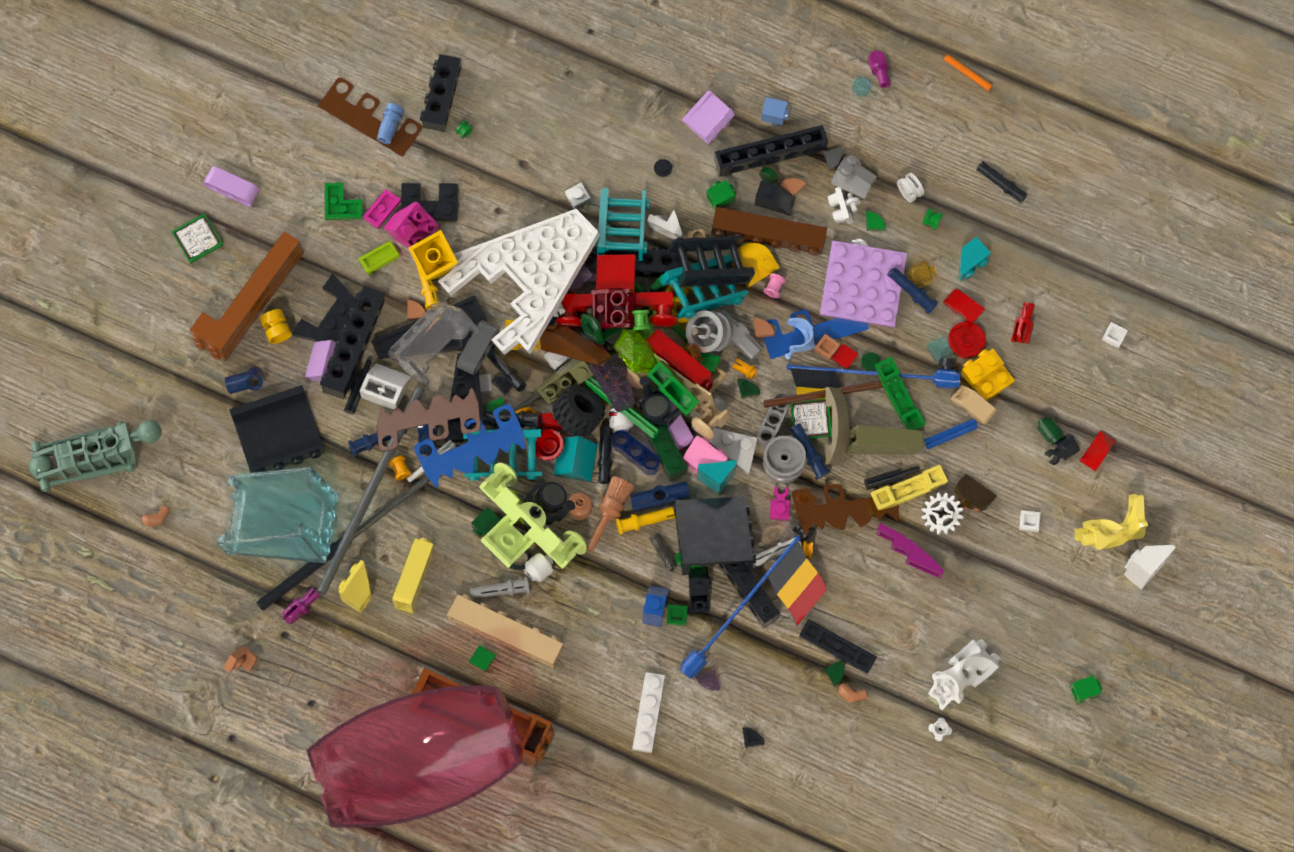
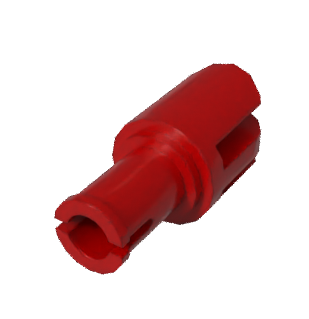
(1024, 325)

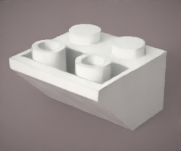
(384, 386)

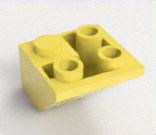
(356, 589)

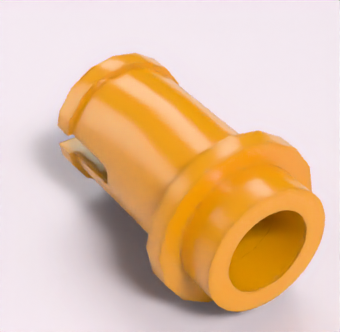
(745, 368)

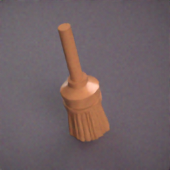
(611, 506)

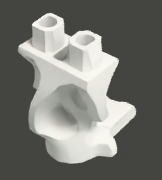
(953, 679)

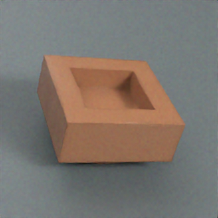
(827, 347)

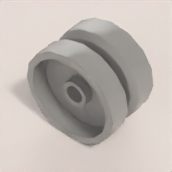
(774, 458)

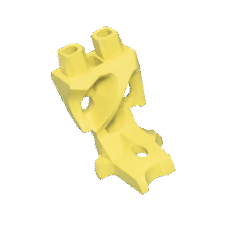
(1109, 534)

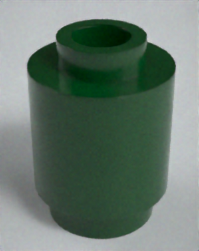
(1050, 430)

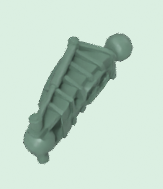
(97, 464)

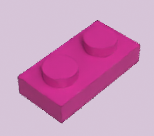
(381, 209)

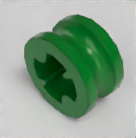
(464, 129)

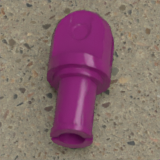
(879, 67)
(299, 606)

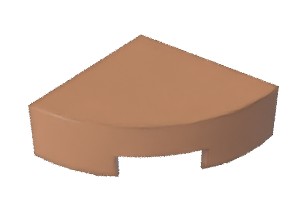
(793, 185)
(414, 310)
(762, 328)

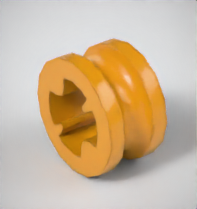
(808, 549)

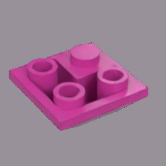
(411, 225)

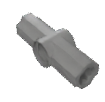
(742, 339)

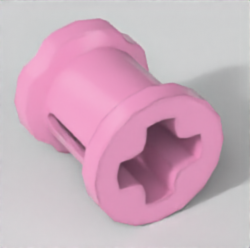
(774, 285)

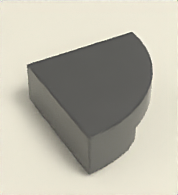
(833, 158)

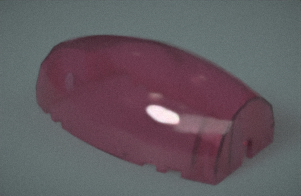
(415, 756)

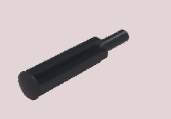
(355, 396)
(888, 477)

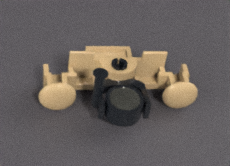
(658, 409)

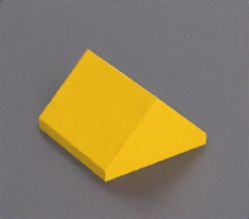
(433, 256)

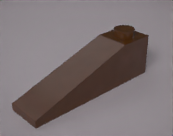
(566, 342)

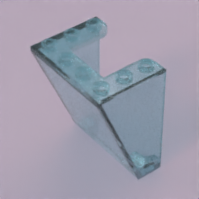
(281, 515)

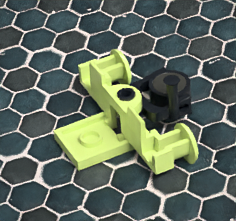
(507, 541)

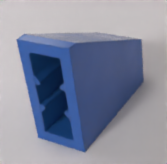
(655, 606)

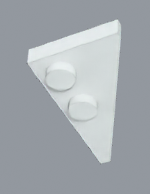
(735, 445)

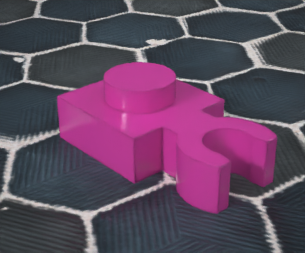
(780, 507)

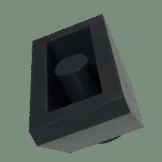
(774, 198)

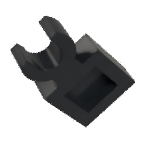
(1064, 449)

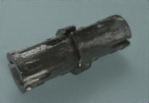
(663, 552)

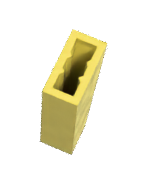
(413, 575)

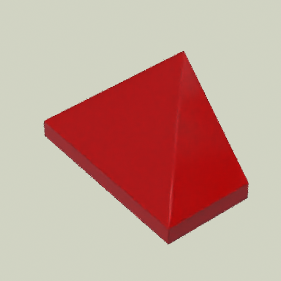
(1097, 451)

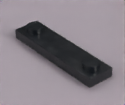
(837, 646)

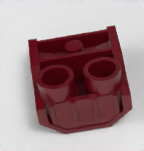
(614, 308)

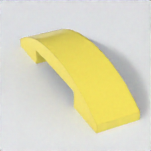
(909, 489)

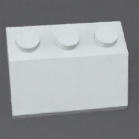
(1146, 563)

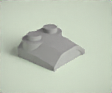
(853, 177)

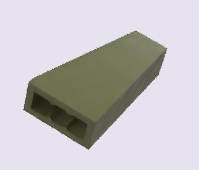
(884, 441)

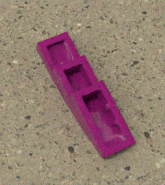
(915, 555)

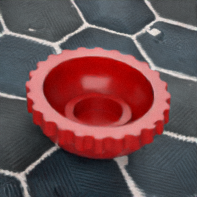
(549, 445)

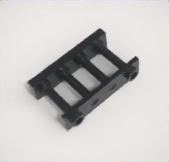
(708, 276)

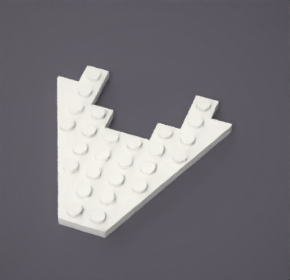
(540, 261)

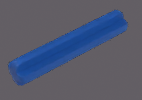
(950, 433)

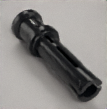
(524, 418)

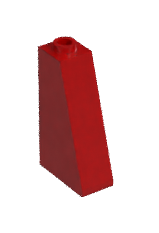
(680, 360)

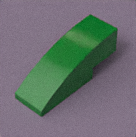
(673, 387)

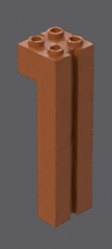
(224, 335)
(532, 729)

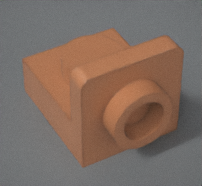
(241, 657)

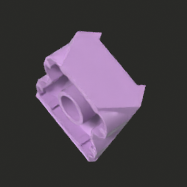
(708, 117)

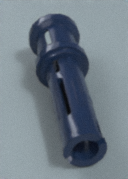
(918, 295)
(365, 443)
(813, 458)

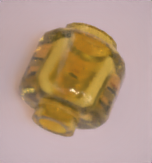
(921, 273)

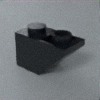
(699, 589)

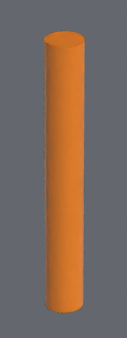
(969, 73)

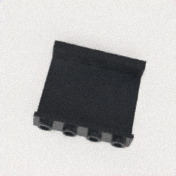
(277, 431)
(714, 532)

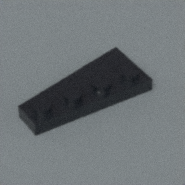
(462, 384)

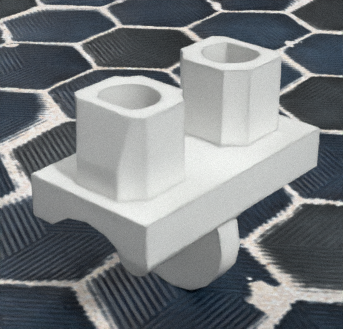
(844, 213)

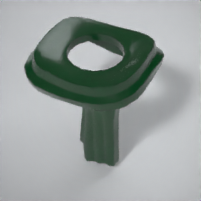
(595, 331)

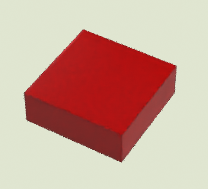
(844, 356)

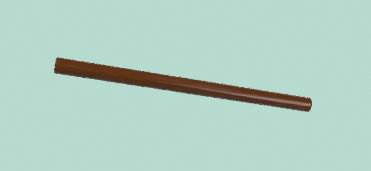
(820, 394)

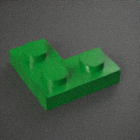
(339, 209)

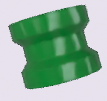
(932, 219)

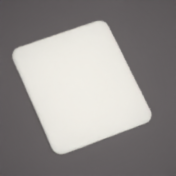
(485, 382)

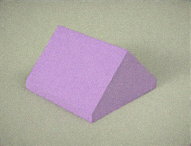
(319, 359)

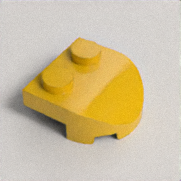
(759, 258)

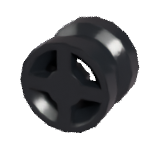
(803, 537)

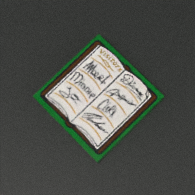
(197, 238)
(813, 417)

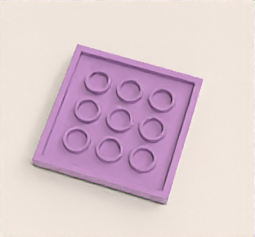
(859, 284)

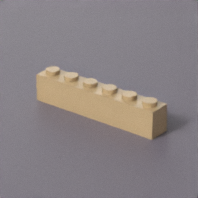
(505, 630)

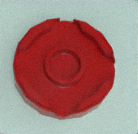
(966, 340)

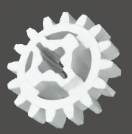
(941, 522)

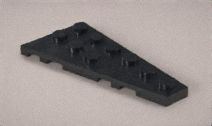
(469, 306)

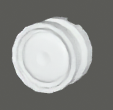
(910, 187)

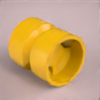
(275, 326)

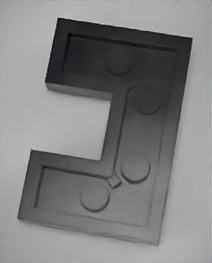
(443, 210)

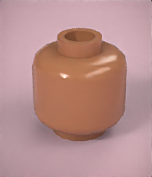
(583, 511)

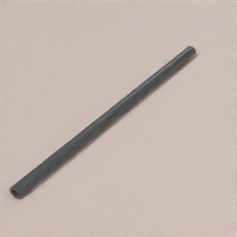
(363, 505)

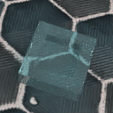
(939, 349)

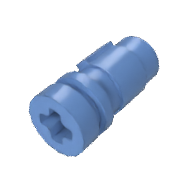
(388, 126)

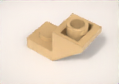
(974, 404)

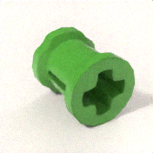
(641, 319)

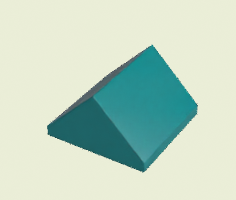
(576, 459)
(716, 474)

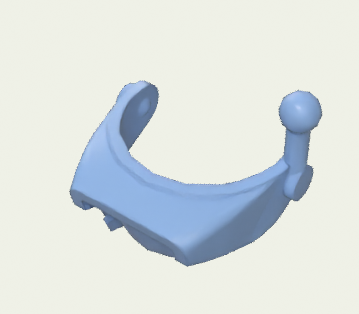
(807, 330)

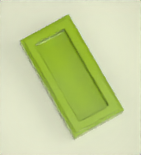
(379, 257)

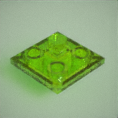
(635, 351)

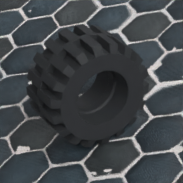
(578, 410)

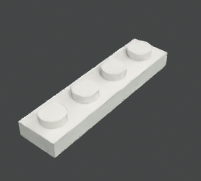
(648, 712)

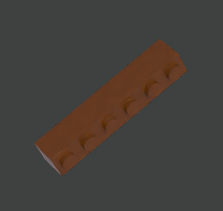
(769, 231)

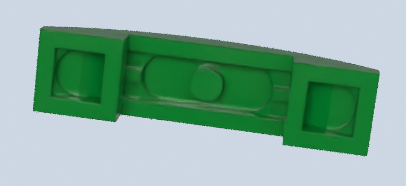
(898, 395)

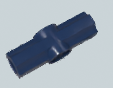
(647, 498)

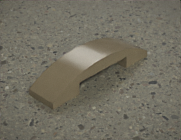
(840, 426)

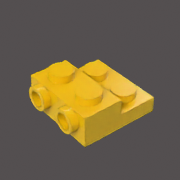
(987, 374)

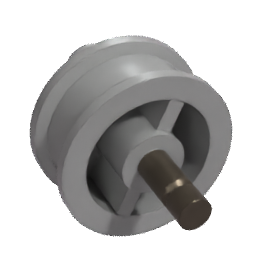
(709, 331)

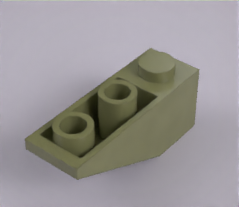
(571, 373)

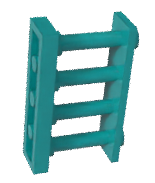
(606, 216)
(672, 276)
(531, 436)

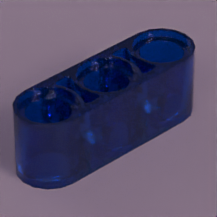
(632, 444)

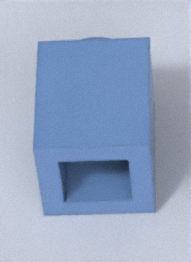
(774, 111)

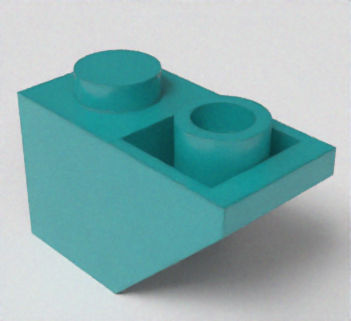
(972, 257)

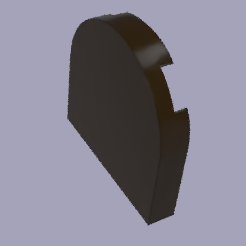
(973, 494)

